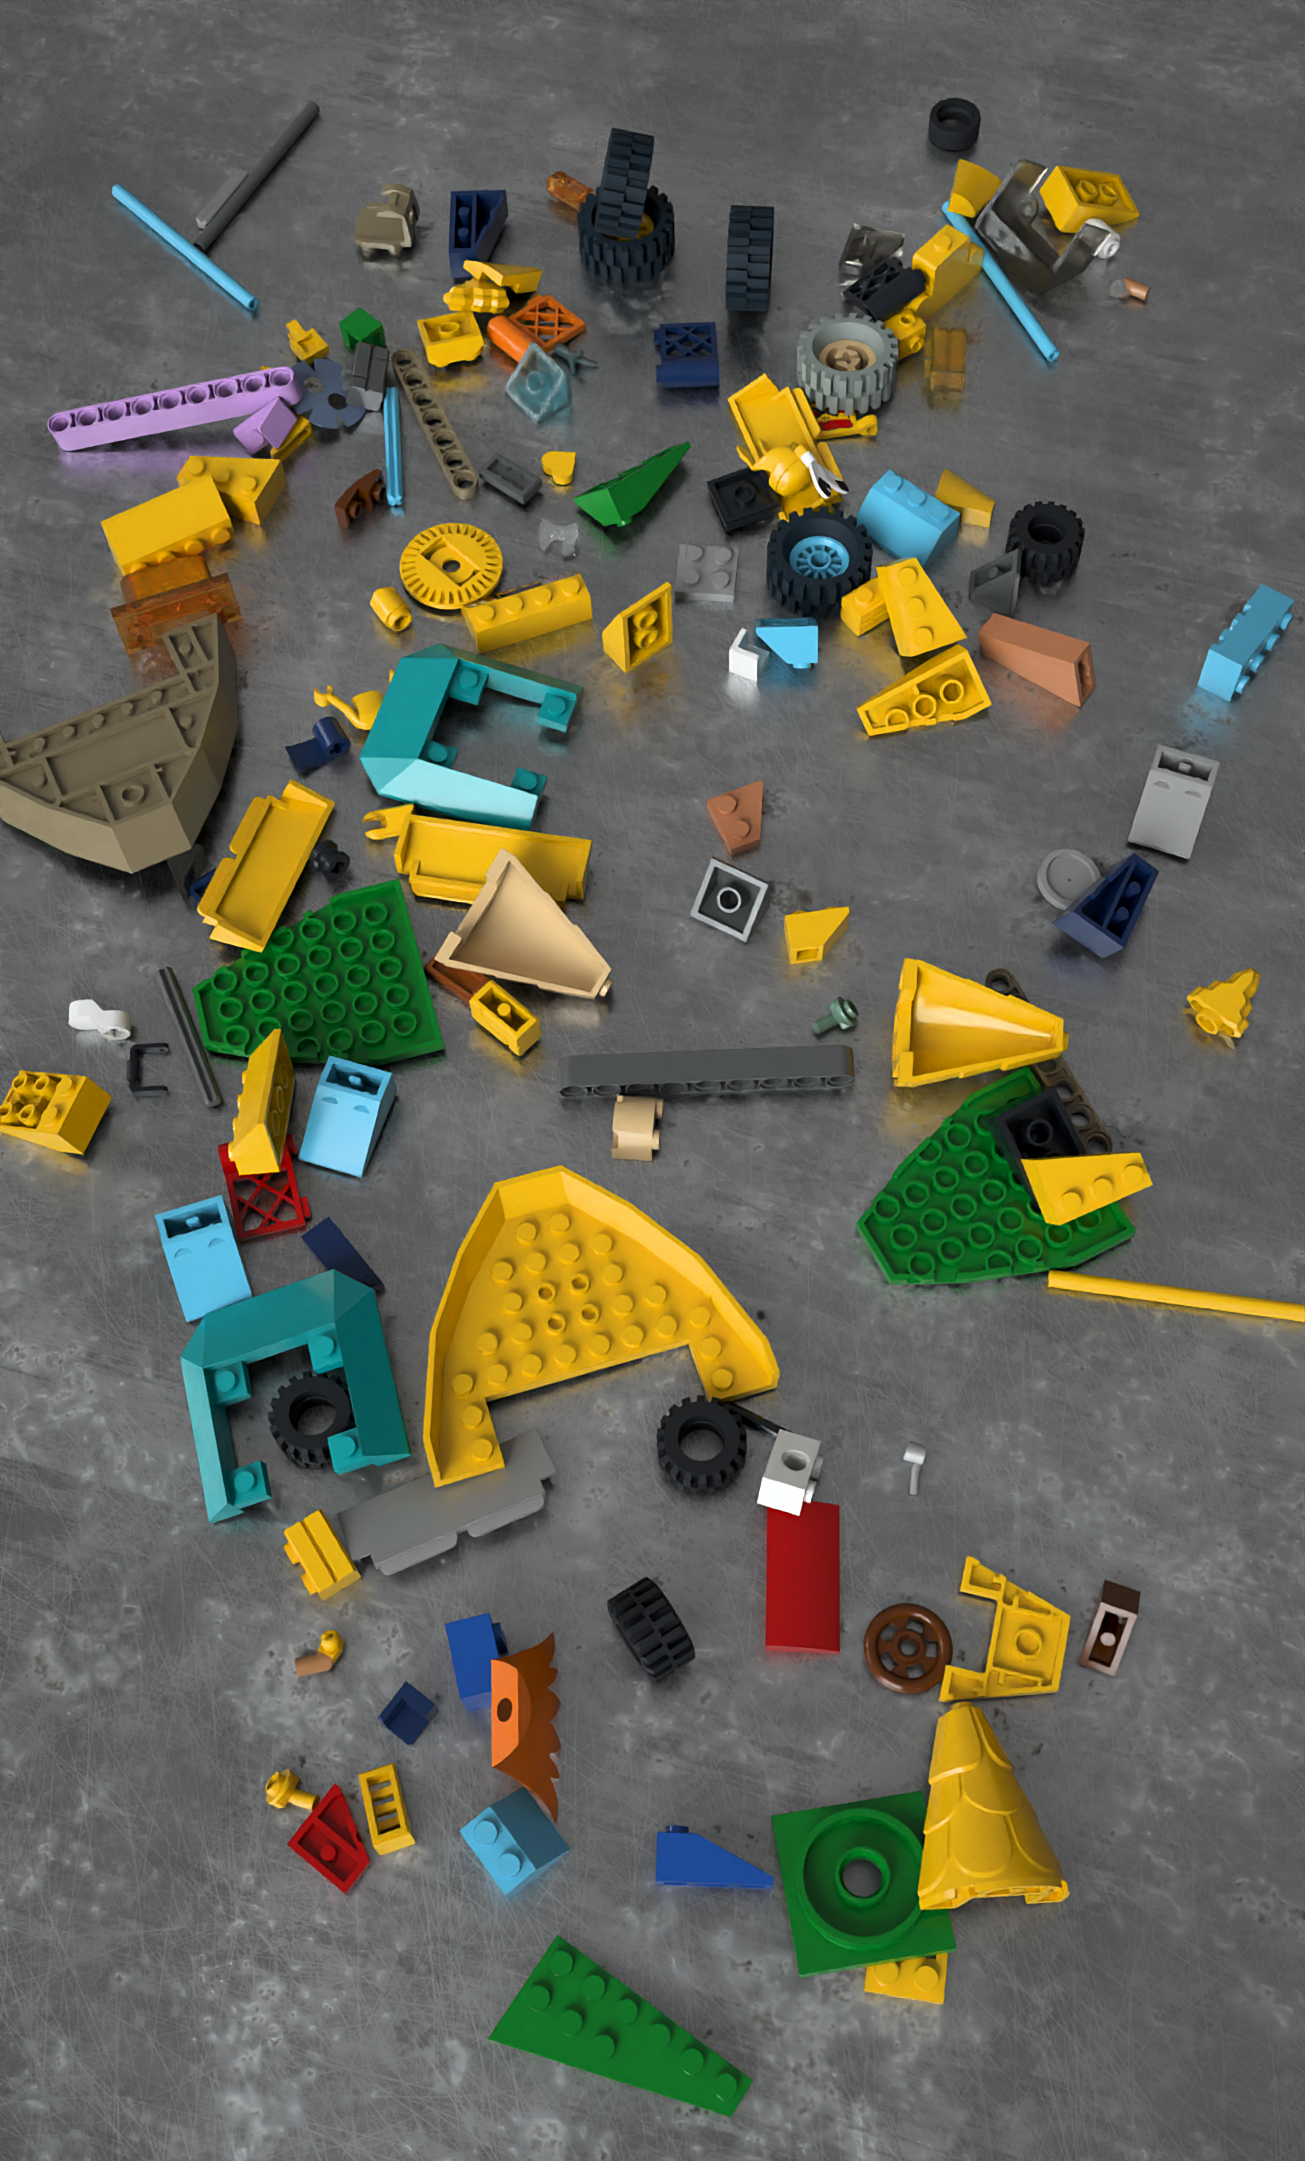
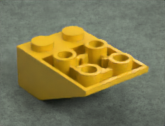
(53, 1110)

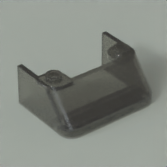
(1008, 233)

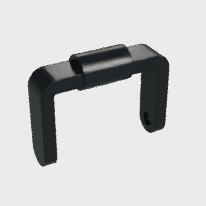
(133, 1069)

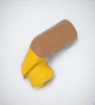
(325, 1656)

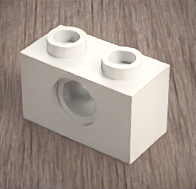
(789, 1472)

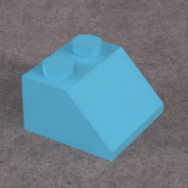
(514, 1841)

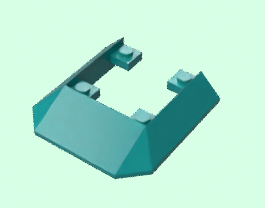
(421, 772)
(341, 1329)

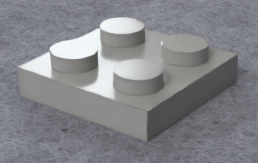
(706, 573)

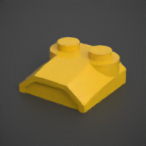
(451, 338)

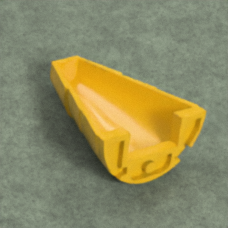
(964, 1029)
(980, 1822)

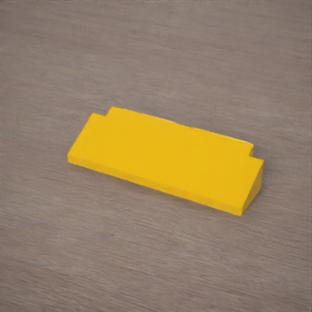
(780, 420)
(270, 855)
(453, 856)

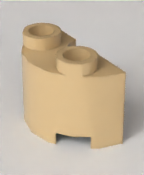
(634, 1127)

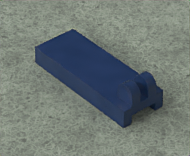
(337, 1253)

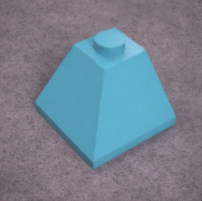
(791, 638)

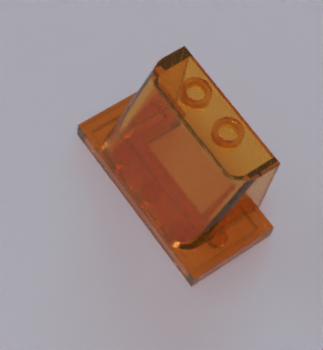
(169, 593)

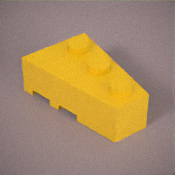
(244, 484)
(916, 608)

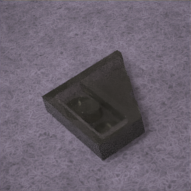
(868, 248)

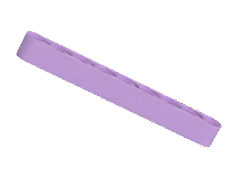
(173, 408)

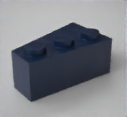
(474, 226)
(1110, 906)

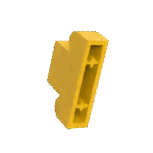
(948, 265)

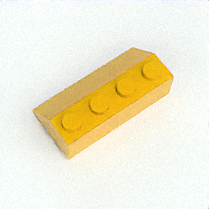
(169, 526)
(263, 1108)

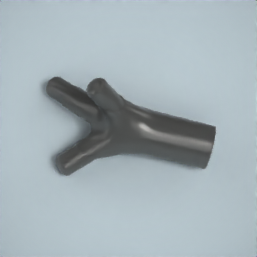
(573, 357)

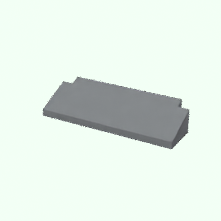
(425, 1520)

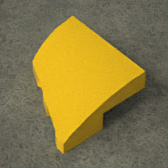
(971, 189)
(517, 277)
(971, 503)

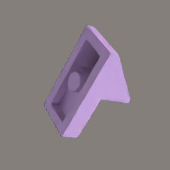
(266, 426)

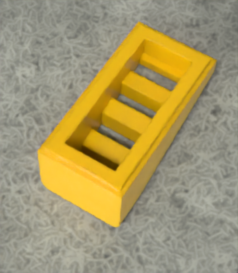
(394, 1832)

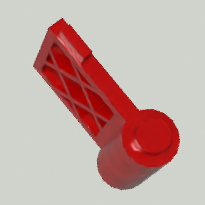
(301, 1204)

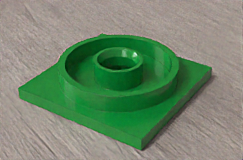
(827, 1921)

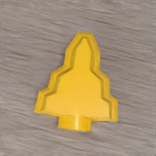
(477, 297)
(1226, 1003)

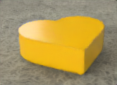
(560, 466)

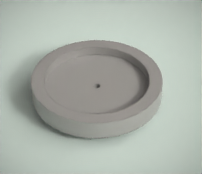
(1066, 876)

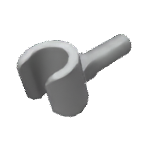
(915, 1454)

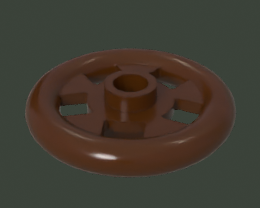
(934, 1630)

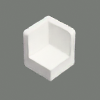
(747, 659)

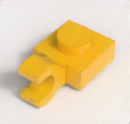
(306, 344)

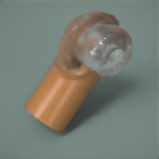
(1128, 287)

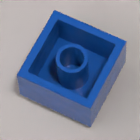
(472, 1647)

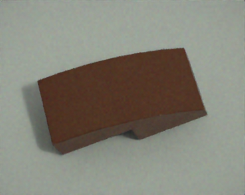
(362, 494)

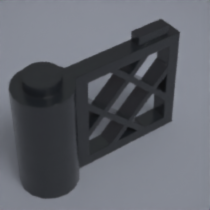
(896, 289)

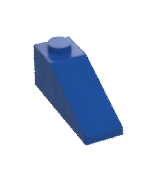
(697, 1862)

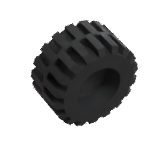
(1049, 524)
(294, 1402)
(701, 1416)
(651, 1629)

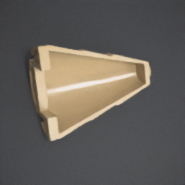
(524, 937)

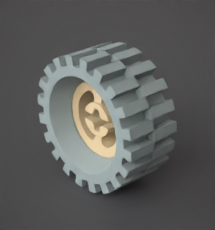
(847, 347)

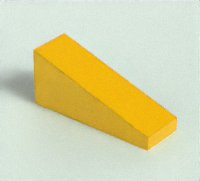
(297, 435)

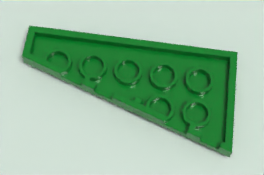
(599, 2025)

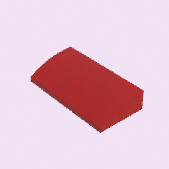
(803, 1579)

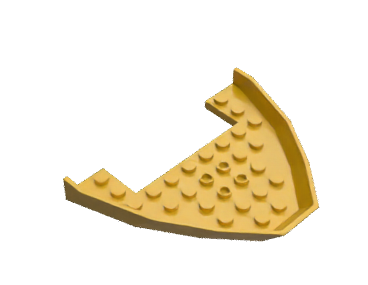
(562, 1287)

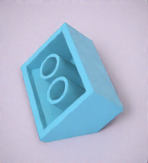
(907, 520)

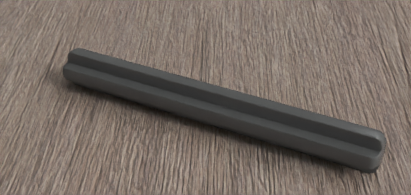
(189, 1037)

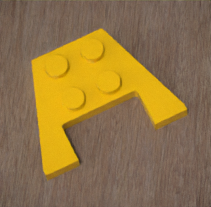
(1023, 1646)

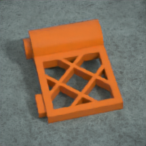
(515, 337)

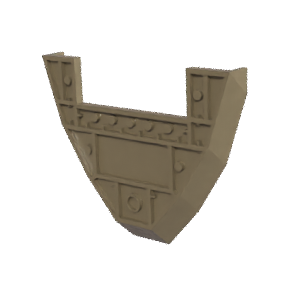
(135, 772)

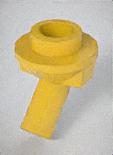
(282, 1789)

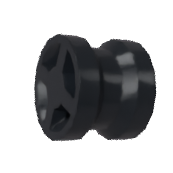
(329, 859)

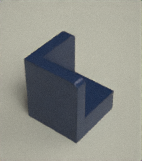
(408, 1714)

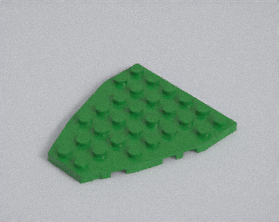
(332, 983)
(964, 1215)

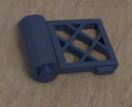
(689, 368)

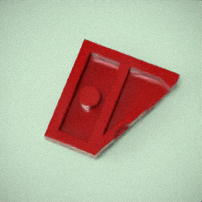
(333, 1842)

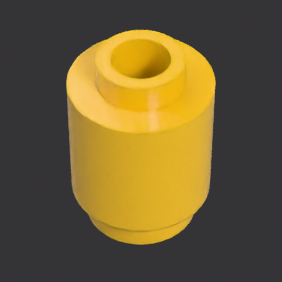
(391, 608)

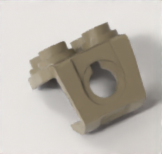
(389, 223)

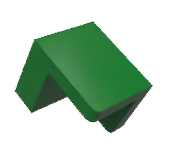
(361, 327)

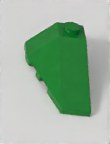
(632, 489)

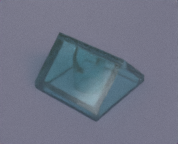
(539, 385)

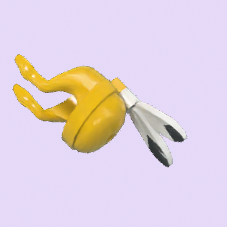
(792, 469)

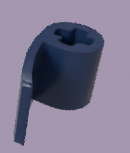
(327, 745)

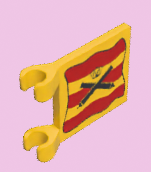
(843, 425)

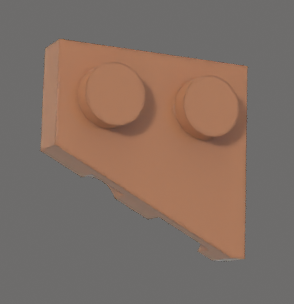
(738, 816)

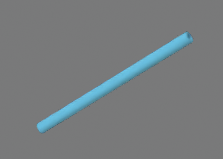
(185, 247)
(1006, 289)

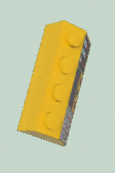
(528, 611)

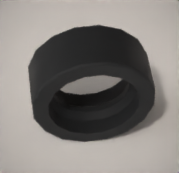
(954, 109)

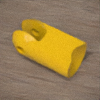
(390, 819)

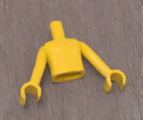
(365, 705)

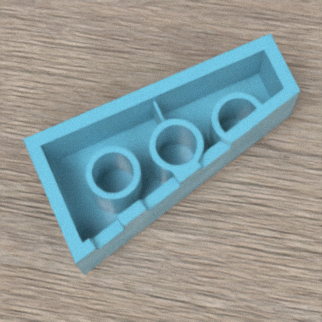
(1245, 642)

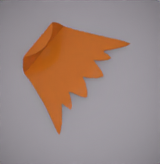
(522, 1719)

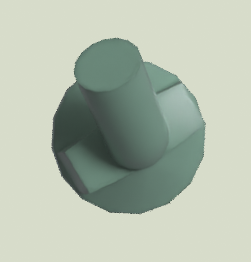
(842, 1013)

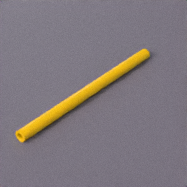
(1176, 1295)

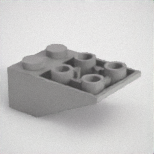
(1173, 801)

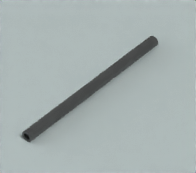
(256, 176)

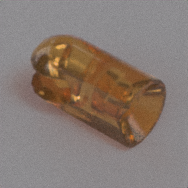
(567, 189)

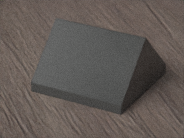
(731, 899)

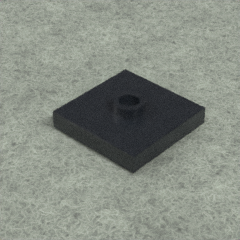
(743, 497)

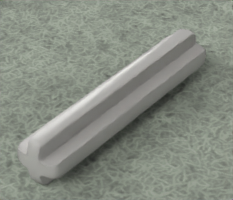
(221, 197)

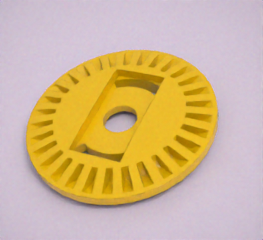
(451, 541)

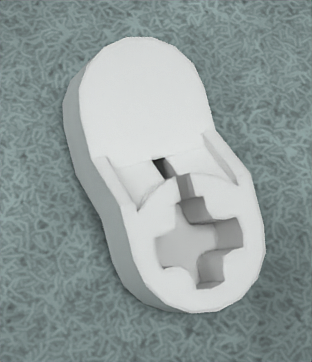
(89, 1016)

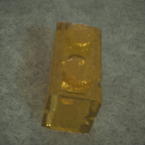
(947, 359)

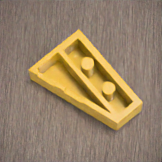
(1082, 1183)

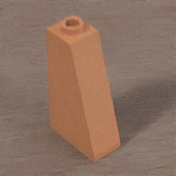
(1040, 656)

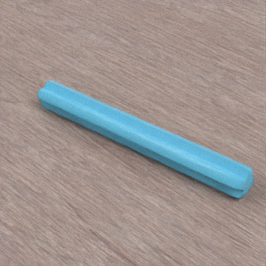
(393, 446)

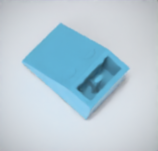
(347, 1115)
(204, 1257)

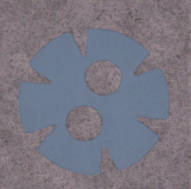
(322, 412)

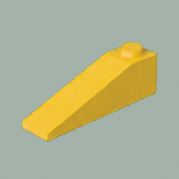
(933, 692)

